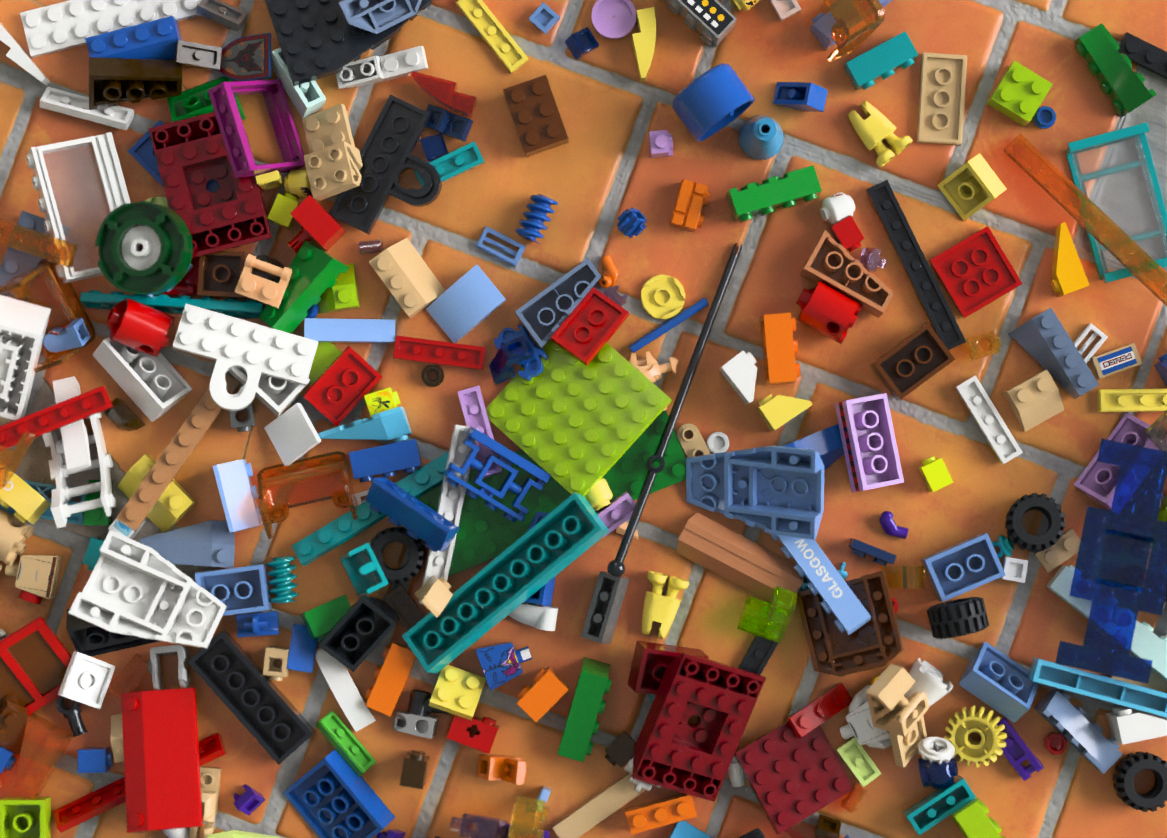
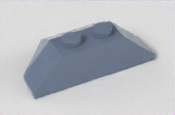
(378, 14)

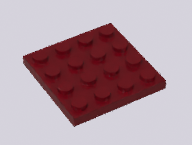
(792, 774)

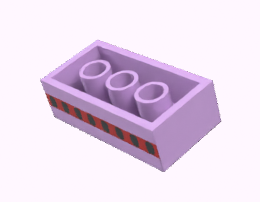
(869, 442)

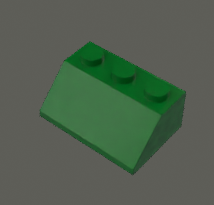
(197, 101)

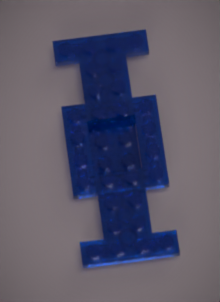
(1115, 561)

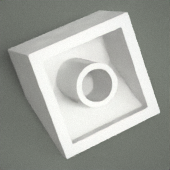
(741, 375)

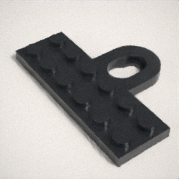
(383, 160)

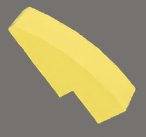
(644, 40)

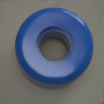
(712, 101)

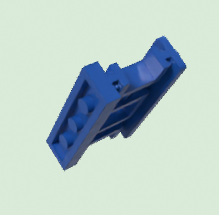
(505, 460)

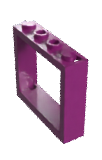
(233, 130)

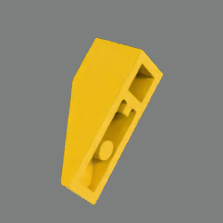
(1066, 268)

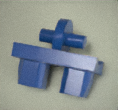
(257, 624)

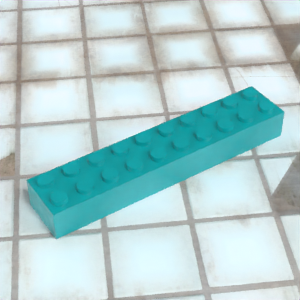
(506, 583)

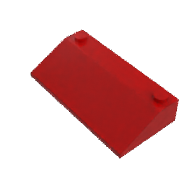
(161, 760)

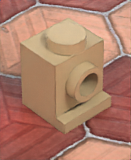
(270, 669)

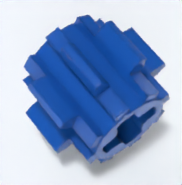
(631, 222)

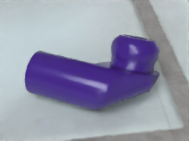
(889, 526)

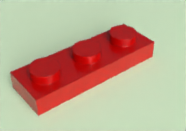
(819, 710)

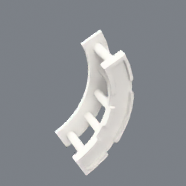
(59, 472)

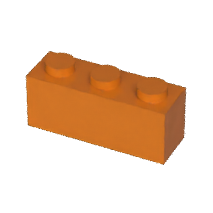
(390, 678)
(660, 812)

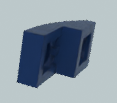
(448, 123)

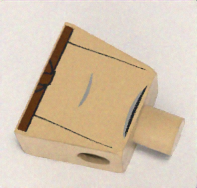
(36, 574)

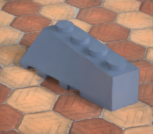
(1054, 351)
(1078, 731)

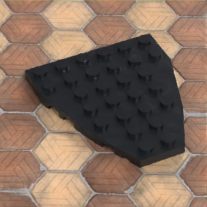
(319, 39)

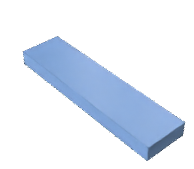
(350, 330)

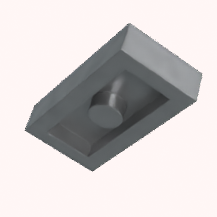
(222, 13)

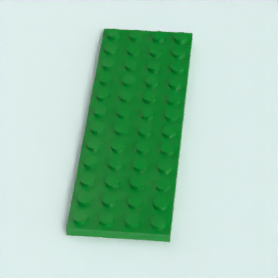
(488, 533)

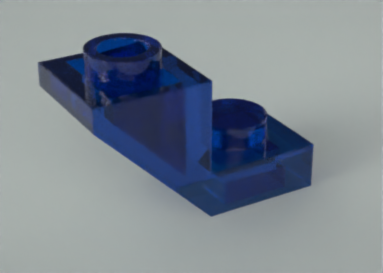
(506, 357)

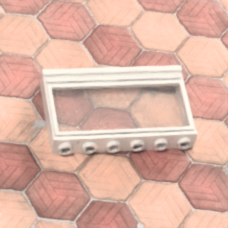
(77, 190)

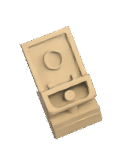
(333, 157)
(897, 713)

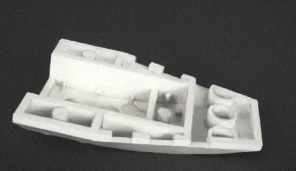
(146, 596)

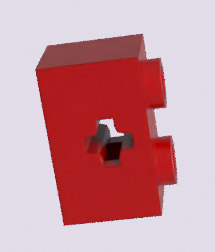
(481, 741)

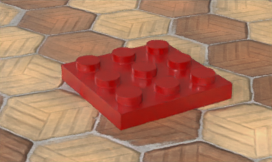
(975, 272)

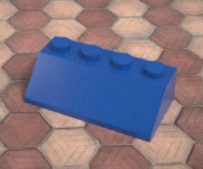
(142, 41)
(411, 513)

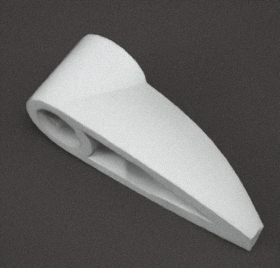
(536, 615)

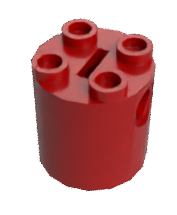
(828, 311)
(139, 326)

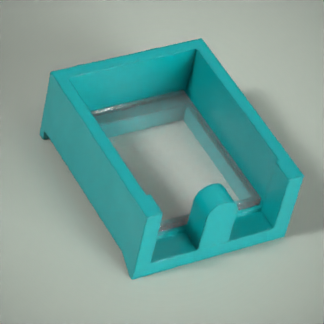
(363, 570)

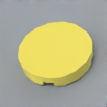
(662, 297)

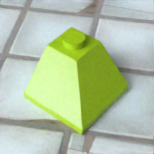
(342, 295)

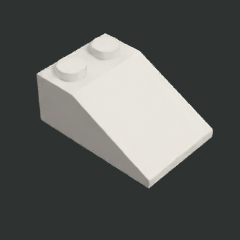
(1134, 726)

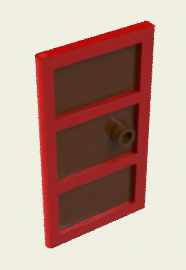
(32, 666)

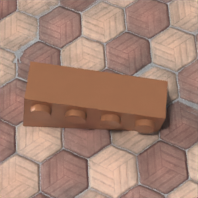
(840, 271)

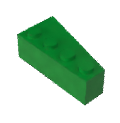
(773, 194)
(311, 275)
(584, 710)

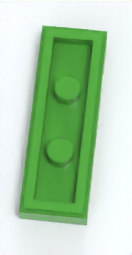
(345, 743)

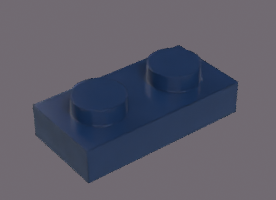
(881, 556)

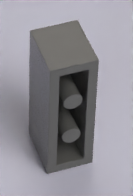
(605, 608)

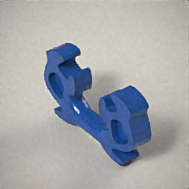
(532, 366)

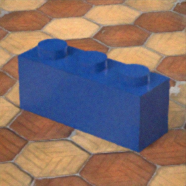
(385, 460)

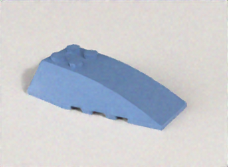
(761, 486)

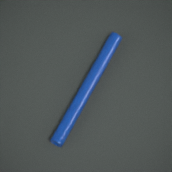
(665, 327)

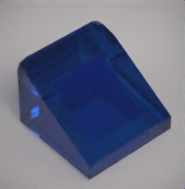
(581, 43)
(434, 147)

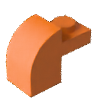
(501, 768)

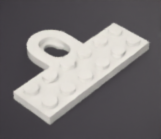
(246, 346)

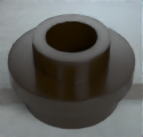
(425, 375)

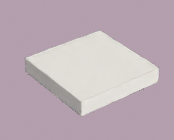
(292, 434)
(86, 680)

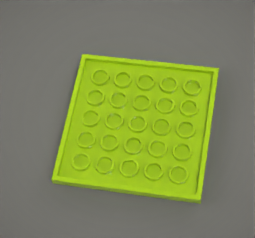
(578, 415)

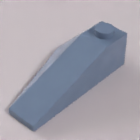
(196, 545)

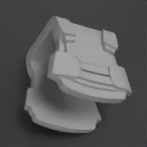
(154, 665)

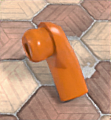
(610, 274)

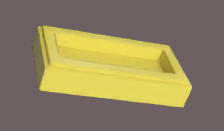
(270, 180)

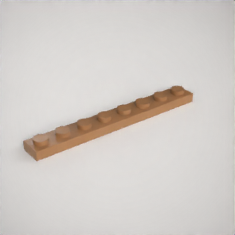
(172, 459)

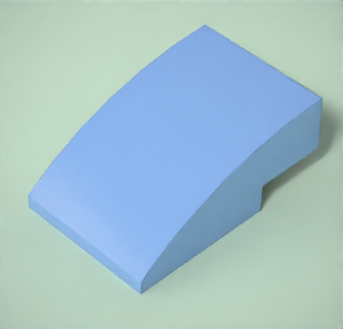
(466, 304)

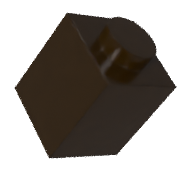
(620, 749)

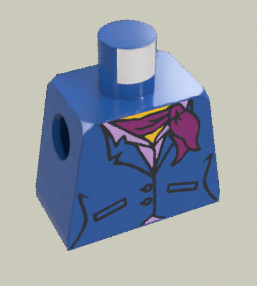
(502, 662)

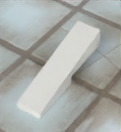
(20, 57)
(73, 435)

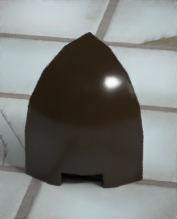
(123, 416)

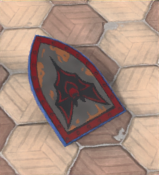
(247, 58)

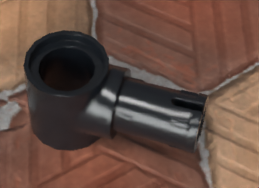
(419, 704)
(73, 716)

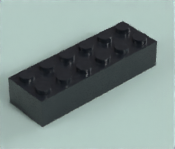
(252, 696)

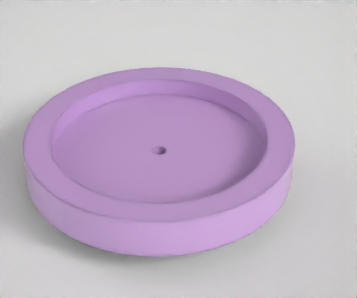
(614, 27)

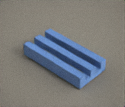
(517, 254)

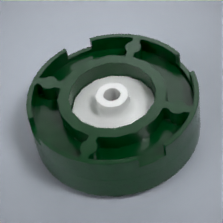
(144, 248)

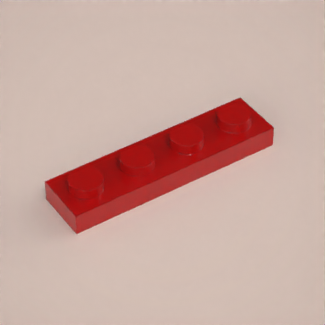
(439, 352)

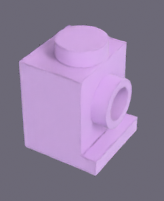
(660, 144)

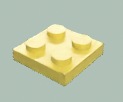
(457, 692)

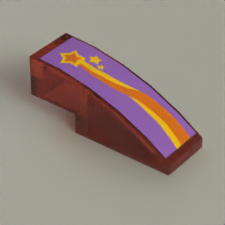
(445, 93)

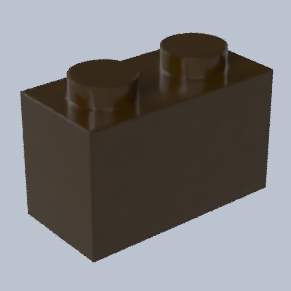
(414, 769)

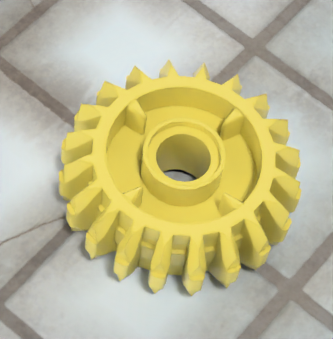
(979, 722)

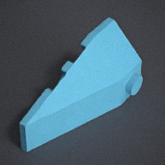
(383, 426)

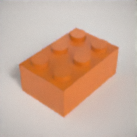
(779, 348)

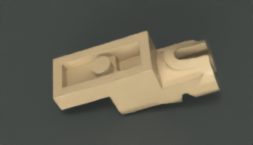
(210, 789)

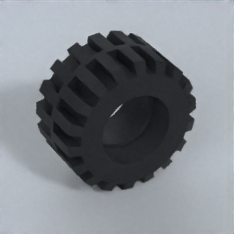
(1048, 508)
(415, 549)
(958, 617)
(1127, 773)

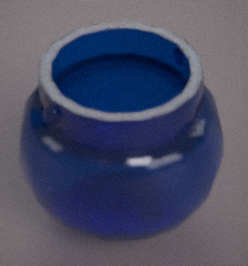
(937, 775)

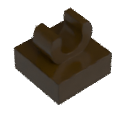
(827, 827)

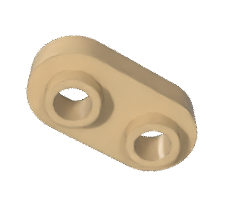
(694, 444)

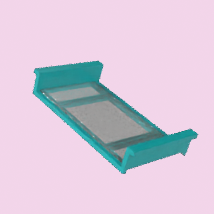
(1122, 181)

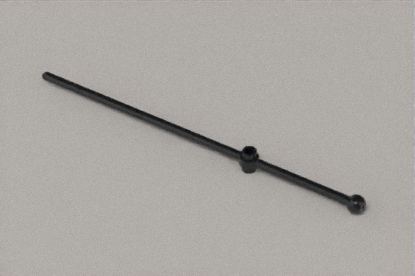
(616, 566)

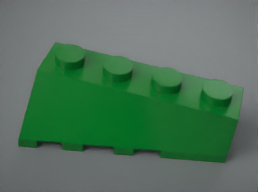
(1113, 70)

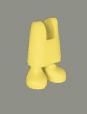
(876, 129)
(660, 607)

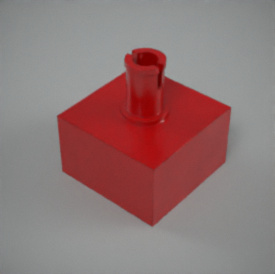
(315, 225)

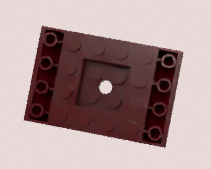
(189, 158)
(697, 754)

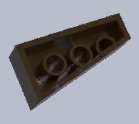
(132, 80)

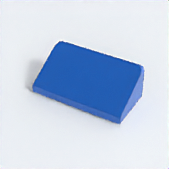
(301, 650)

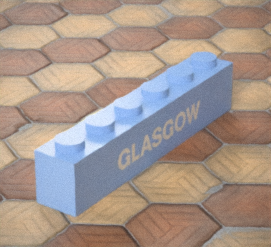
(825, 582)

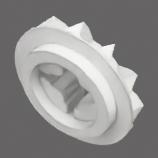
(944, 749)

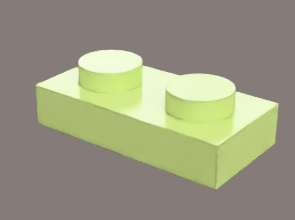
(858, 761)

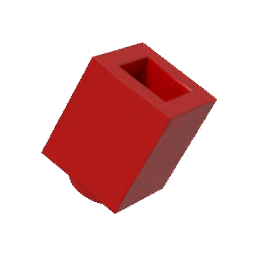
(847, 234)

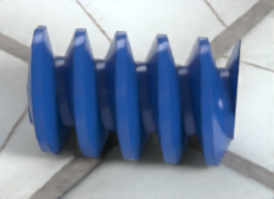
(536, 217)

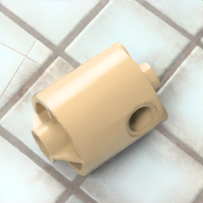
(12, 536)

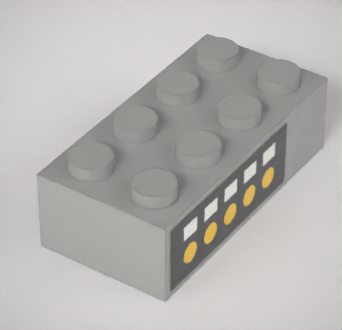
(705, 16)

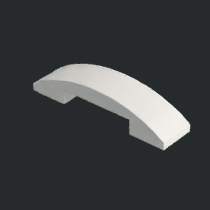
(345, 690)

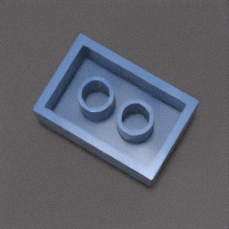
(963, 567)
(238, 588)

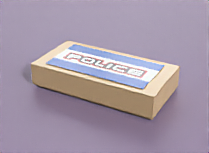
(1116, 361)

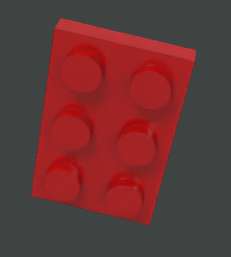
(589, 326)
(342, 386)

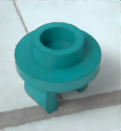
(1005, 545)

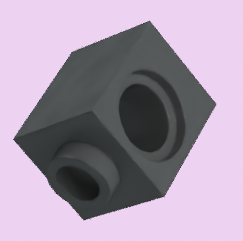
(250, 422)

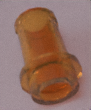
(853, 798)

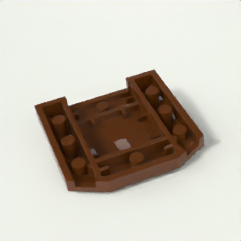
(865, 648)

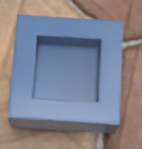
(544, 18)

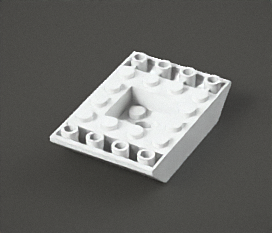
(21, 342)

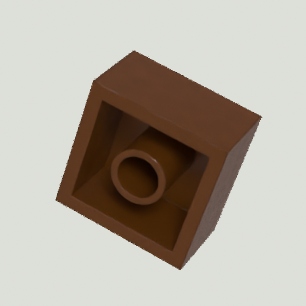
(220, 274)

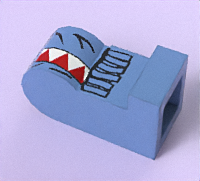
(67, 338)

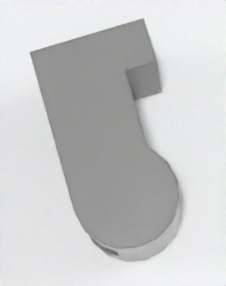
(415, 724)

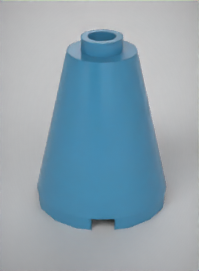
(759, 144)

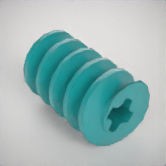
(282, 579)

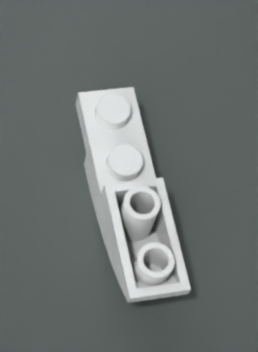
(382, 68)

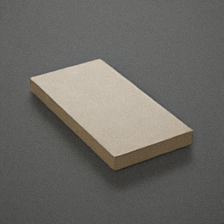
(941, 99)

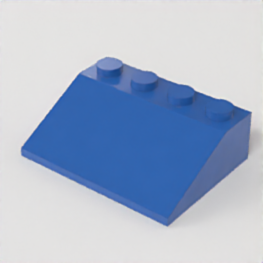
(338, 801)

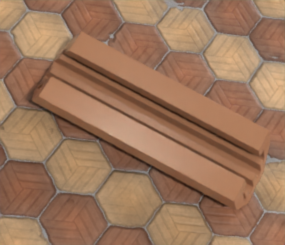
(736, 557)

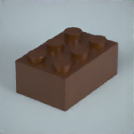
(535, 115)
(912, 362)

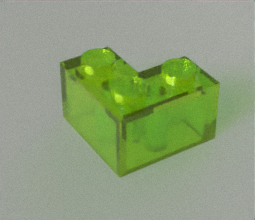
(770, 618)

